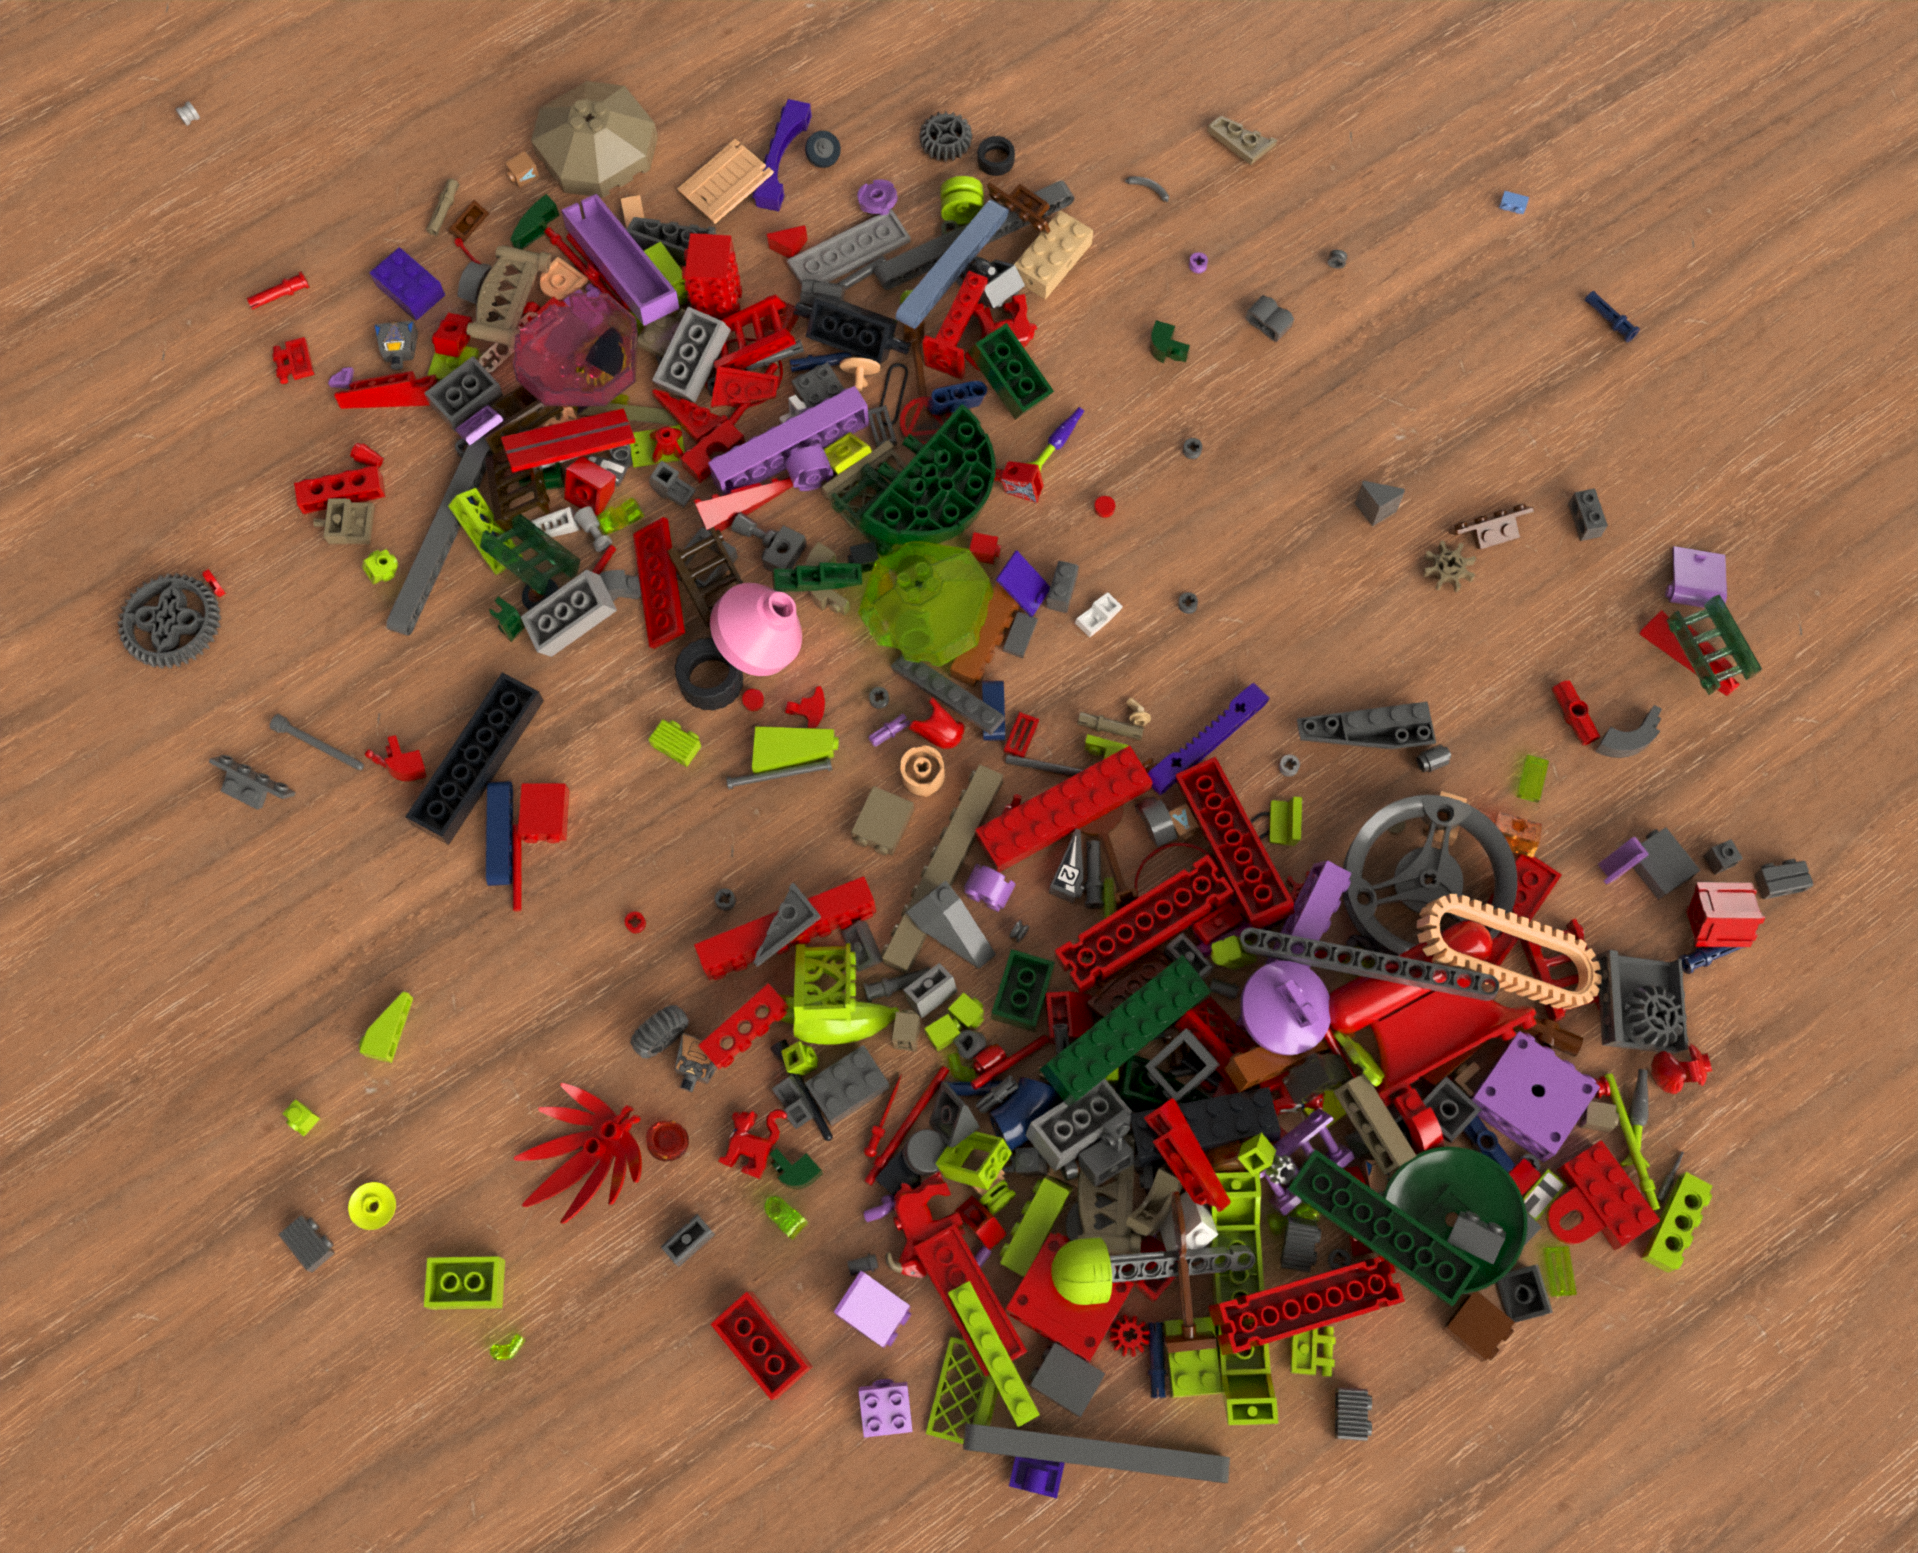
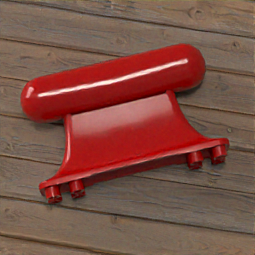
(1423, 1026)

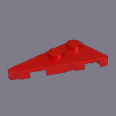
(693, 419)

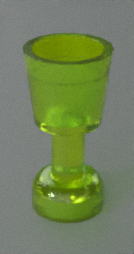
(1301, 1210)

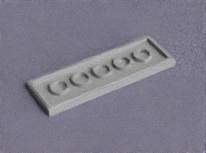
(850, 249)

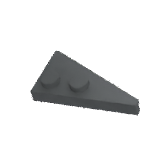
(793, 918)

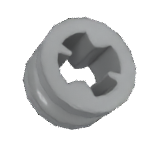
(1289, 758)

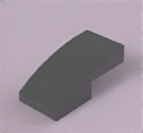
(794, 1101)

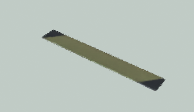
(633, 413)

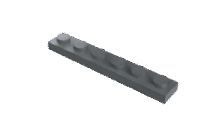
(949, 694)

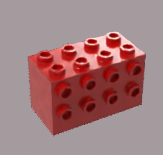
(712, 275)

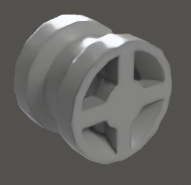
(187, 113)

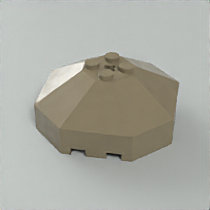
(596, 153)

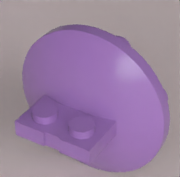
(1285, 1008)

